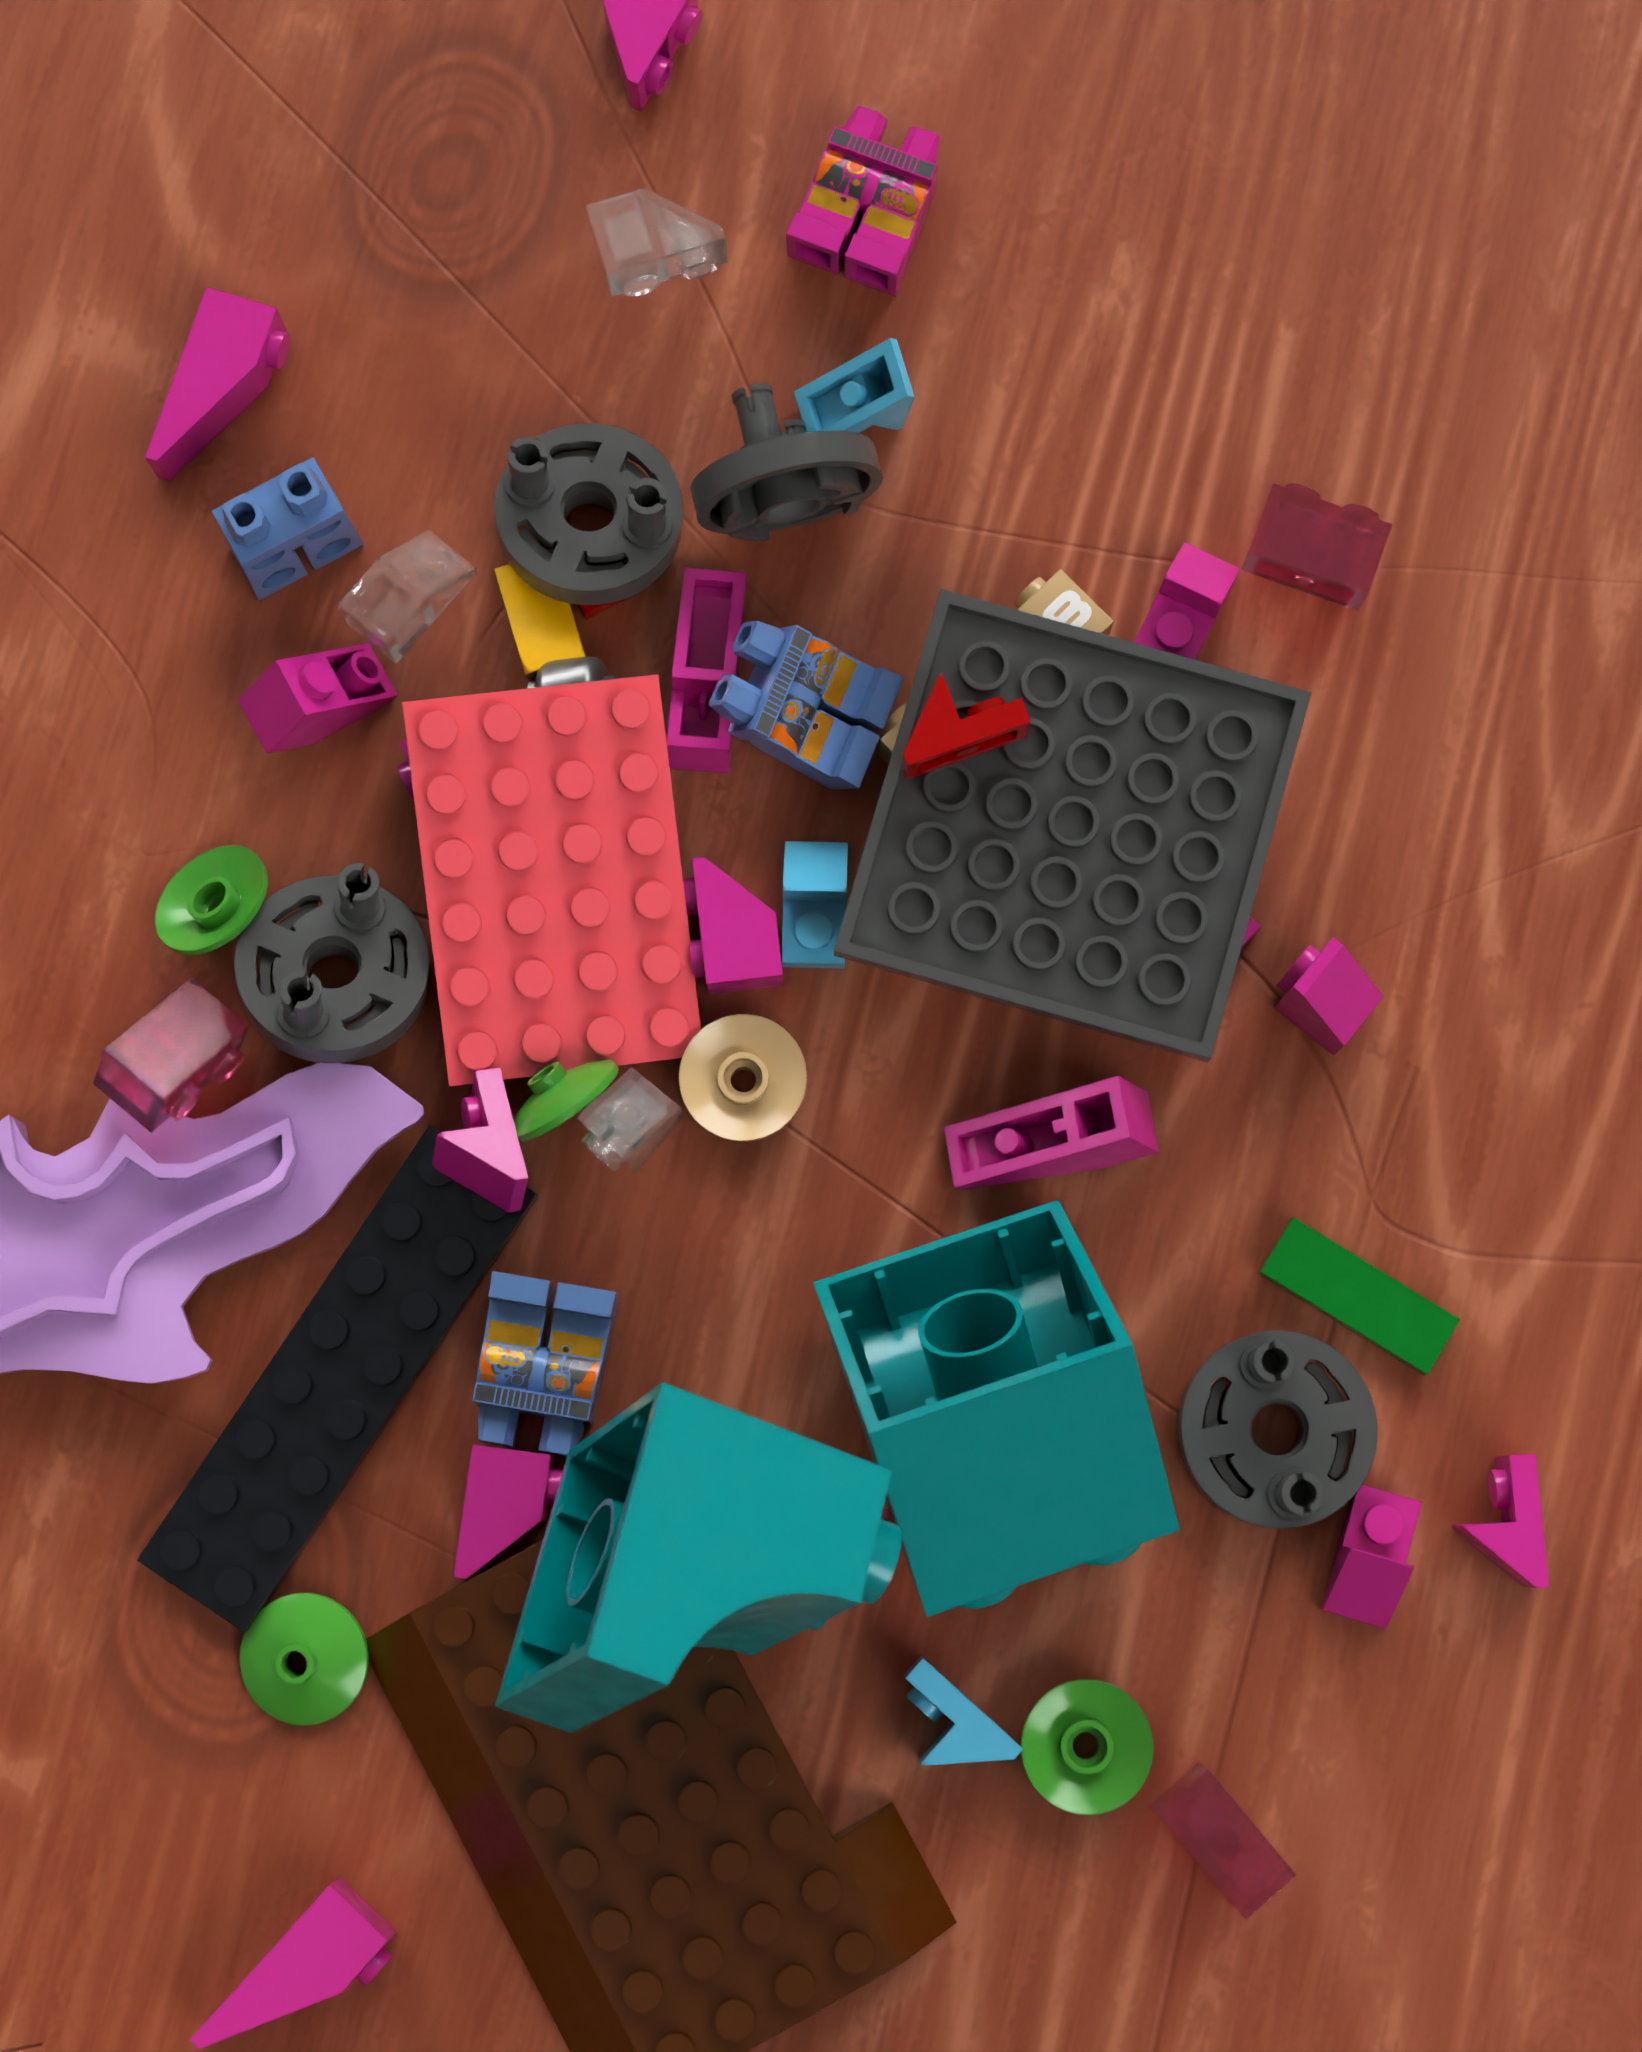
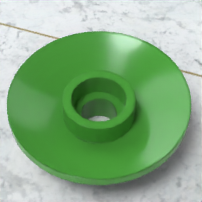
(211, 900)
(561, 1095)
(333, 1651)
(1121, 1756)

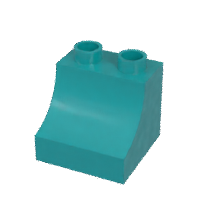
(999, 1407)
(683, 1536)

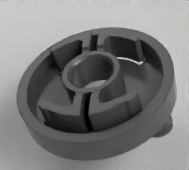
(782, 476)
(545, 490)
(349, 924)
(1291, 1486)

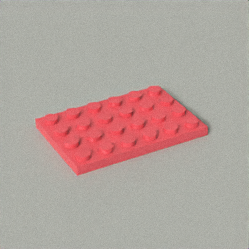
(552, 877)

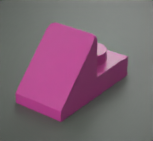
(1187, 602)
(487, 1150)
(1518, 1540)
(1372, 1557)

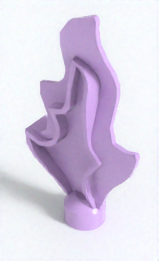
(134, 1220)

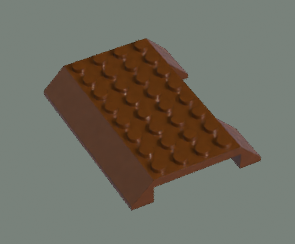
(659, 1856)

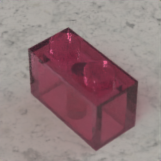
(1317, 545)
(172, 1056)
(1222, 1840)

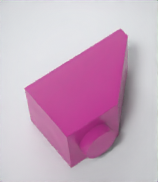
(503, 1504)

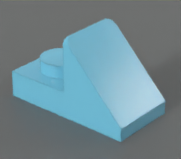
(859, 393)
(813, 903)
(971, 1732)

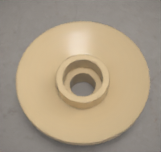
(736, 1045)

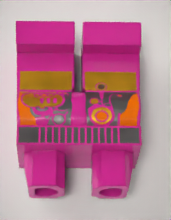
(871, 181)

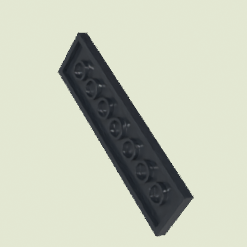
(330, 1389)

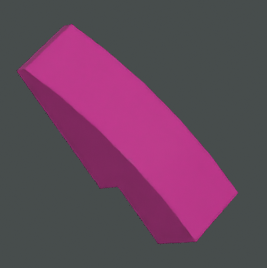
(703, 653)

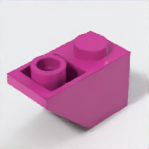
(646, 39)
(315, 696)
(737, 933)
(1327, 995)

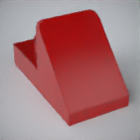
(946, 739)

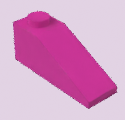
(218, 375)
(1054, 1135)
(313, 1961)

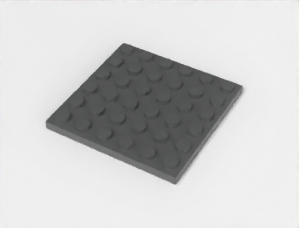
(1098, 856)

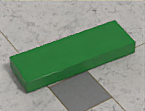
(1358, 1296)

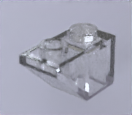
(651, 241)
(405, 593)
(628, 1122)

